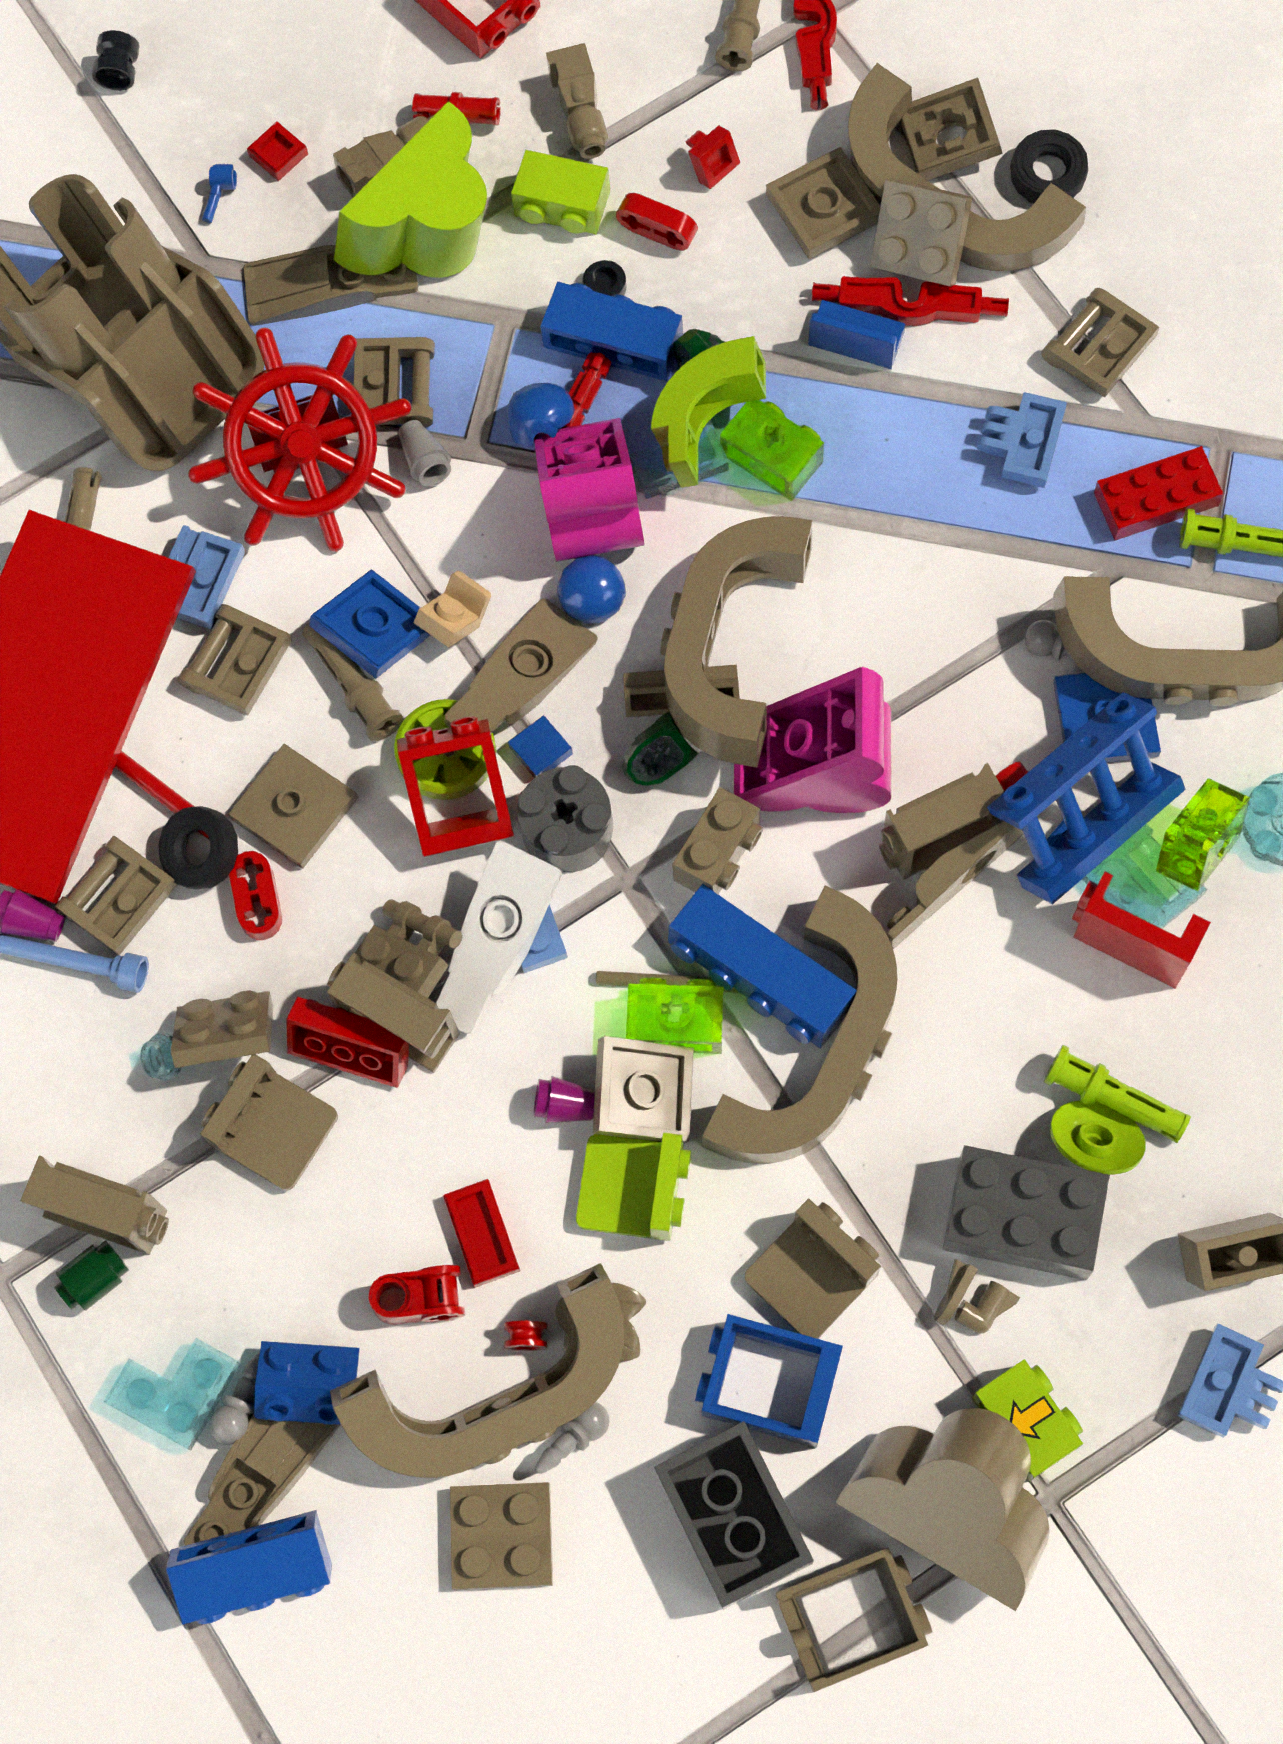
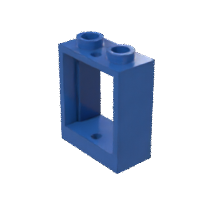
(722, 1345)

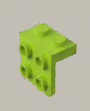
(633, 1186)

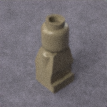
(575, 79)
(363, 161)

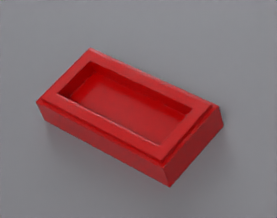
(481, 1233)

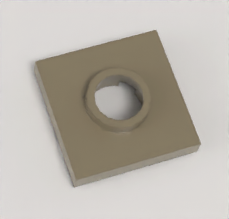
(955, 106)

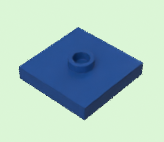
(370, 623)
(1082, 698)

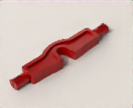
(814, 46)
(934, 300)

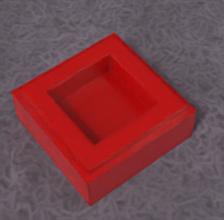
(277, 151)

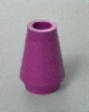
(28, 917)
(563, 1101)

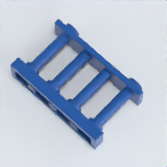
(1108, 824)

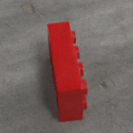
(1158, 493)
(345, 1042)

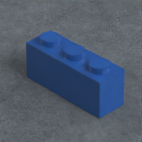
(624, 331)
(249, 1568)

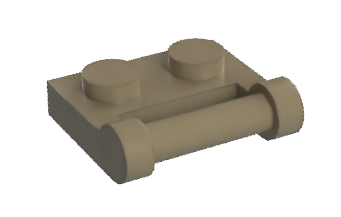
(1110, 351)
(379, 373)
(246, 665)
(125, 904)

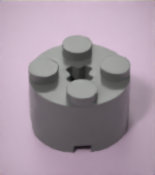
(572, 794)

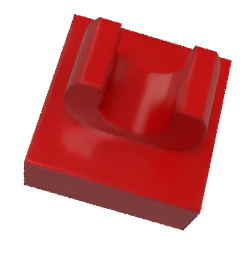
(712, 155)

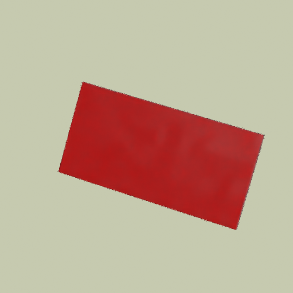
(75, 661)

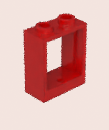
(491, 31)
(464, 829)

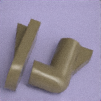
(979, 1319)

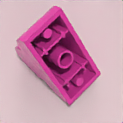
(588, 490)
(824, 749)

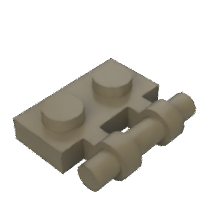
(410, 963)

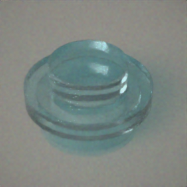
(157, 1057)

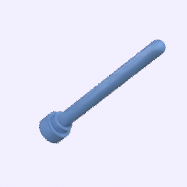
(126, 971)

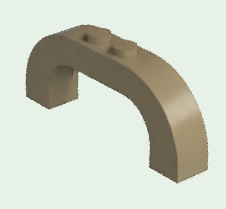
(988, 243)
(740, 554)
(1175, 675)
(780, 1135)
(506, 1420)

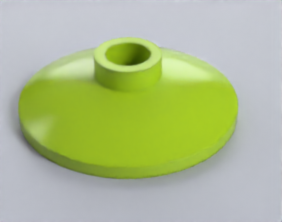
(1097, 1138)

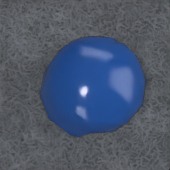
(538, 410)
(591, 589)

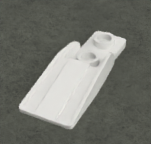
(497, 931)

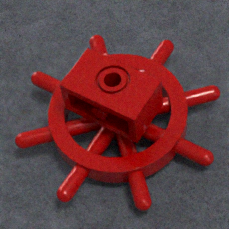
(298, 437)

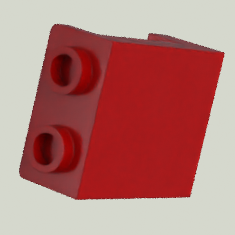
(1134, 939)

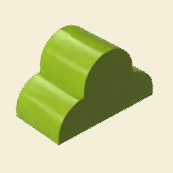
(418, 207)

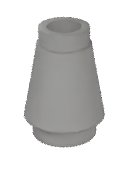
(424, 454)

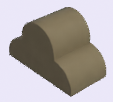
(956, 1499)

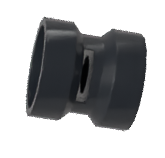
(115, 62)

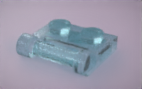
(1134, 890)

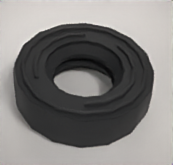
(1048, 143)
(222, 847)

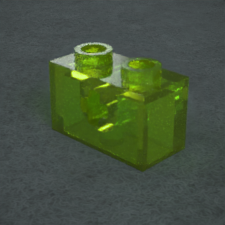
(772, 447)
(1202, 834)
(698, 1025)

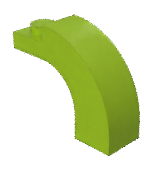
(697, 392)

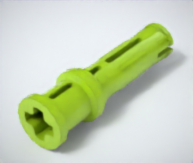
(1227, 534)
(1096, 1085)

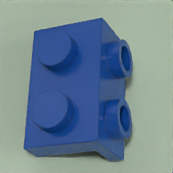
(297, 1380)

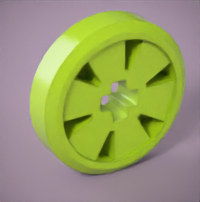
(441, 775)

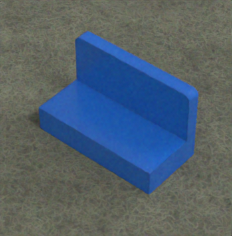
(855, 334)

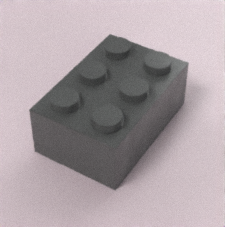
(1026, 1212)
(734, 1515)

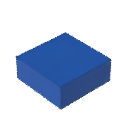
(540, 747)

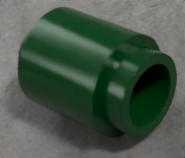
(90, 1276)

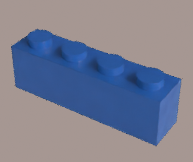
(760, 967)

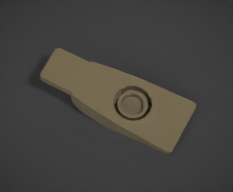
(314, 284)
(525, 667)
(949, 876)
(259, 1474)

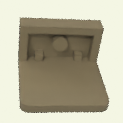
(268, 1123)
(813, 1270)

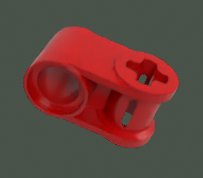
(421, 1295)

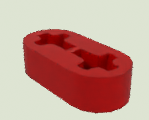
(656, 221)
(245, 897)

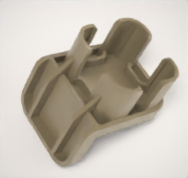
(125, 325)

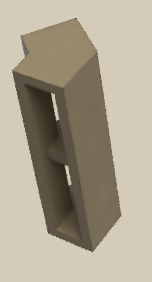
(647, 690)

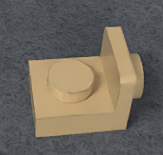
(455, 611)

